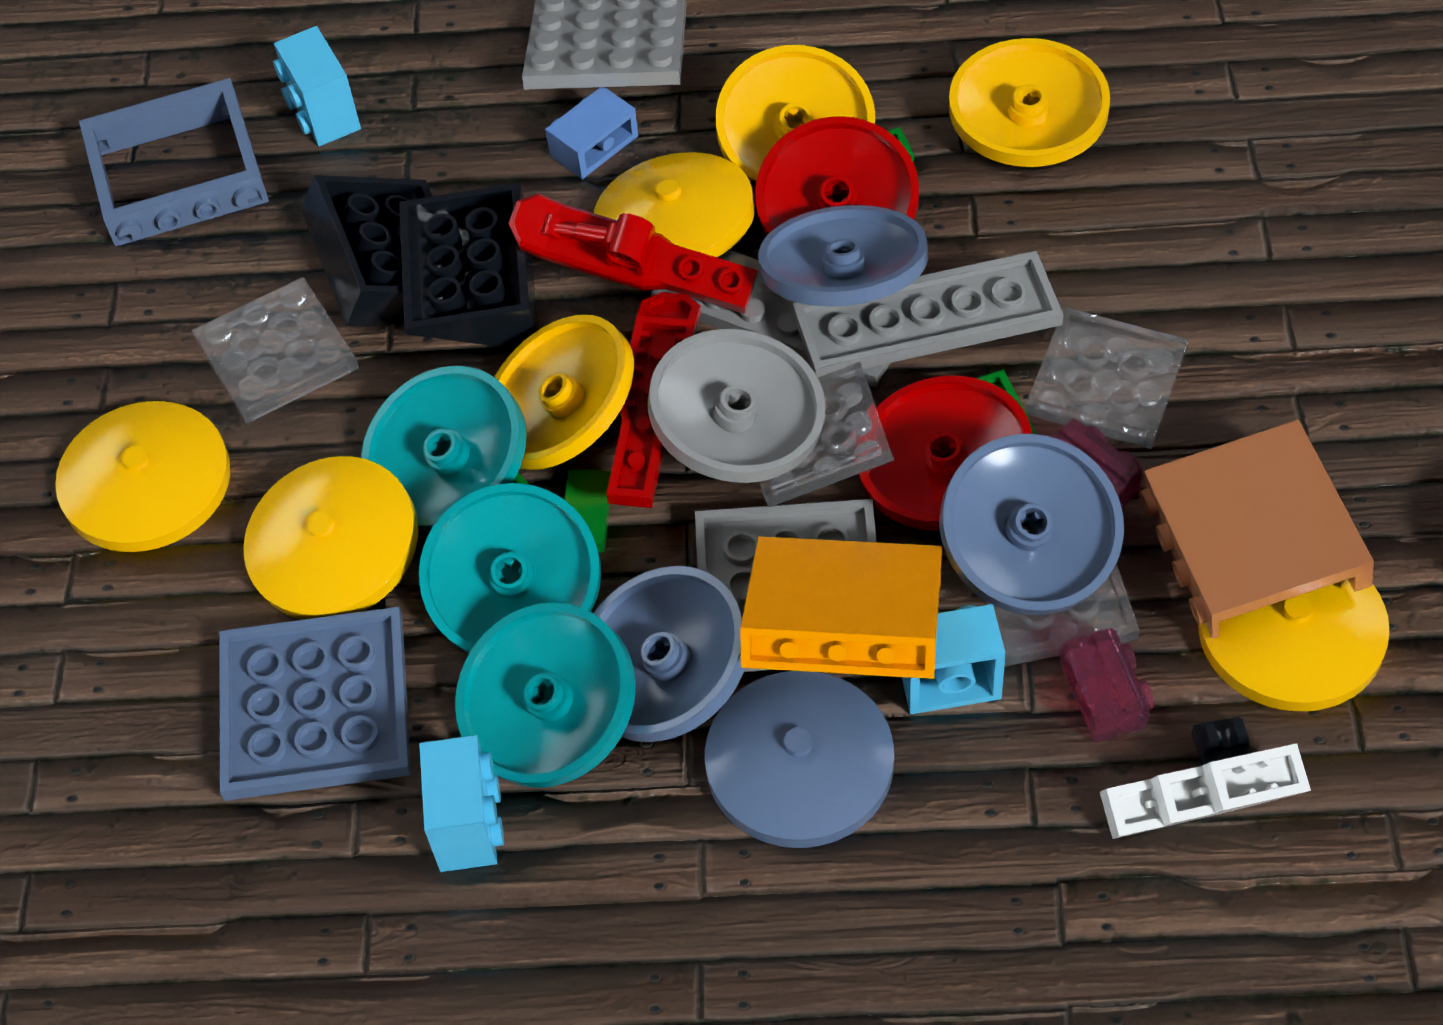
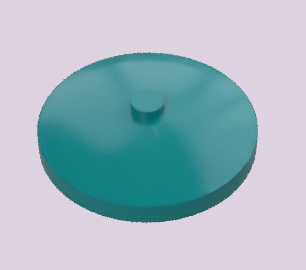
(447, 437)
(505, 553)
(546, 693)

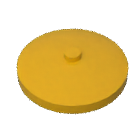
(780, 92)
(1029, 102)
(687, 198)
(568, 386)
(143, 476)
(331, 538)
(1303, 649)

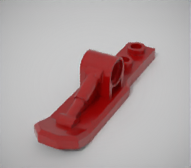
(627, 252)
(636, 466)

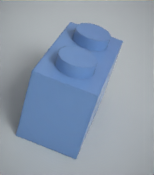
(592, 132)

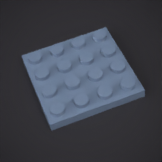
(313, 704)

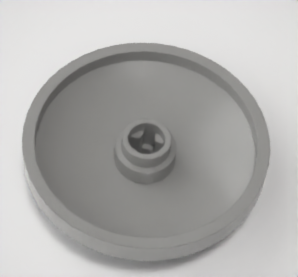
(736, 405)

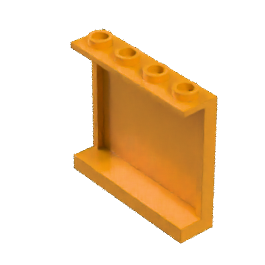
(842, 607)

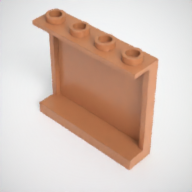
(1254, 524)

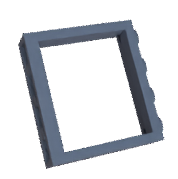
(159, 120)

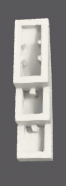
(1205, 790)

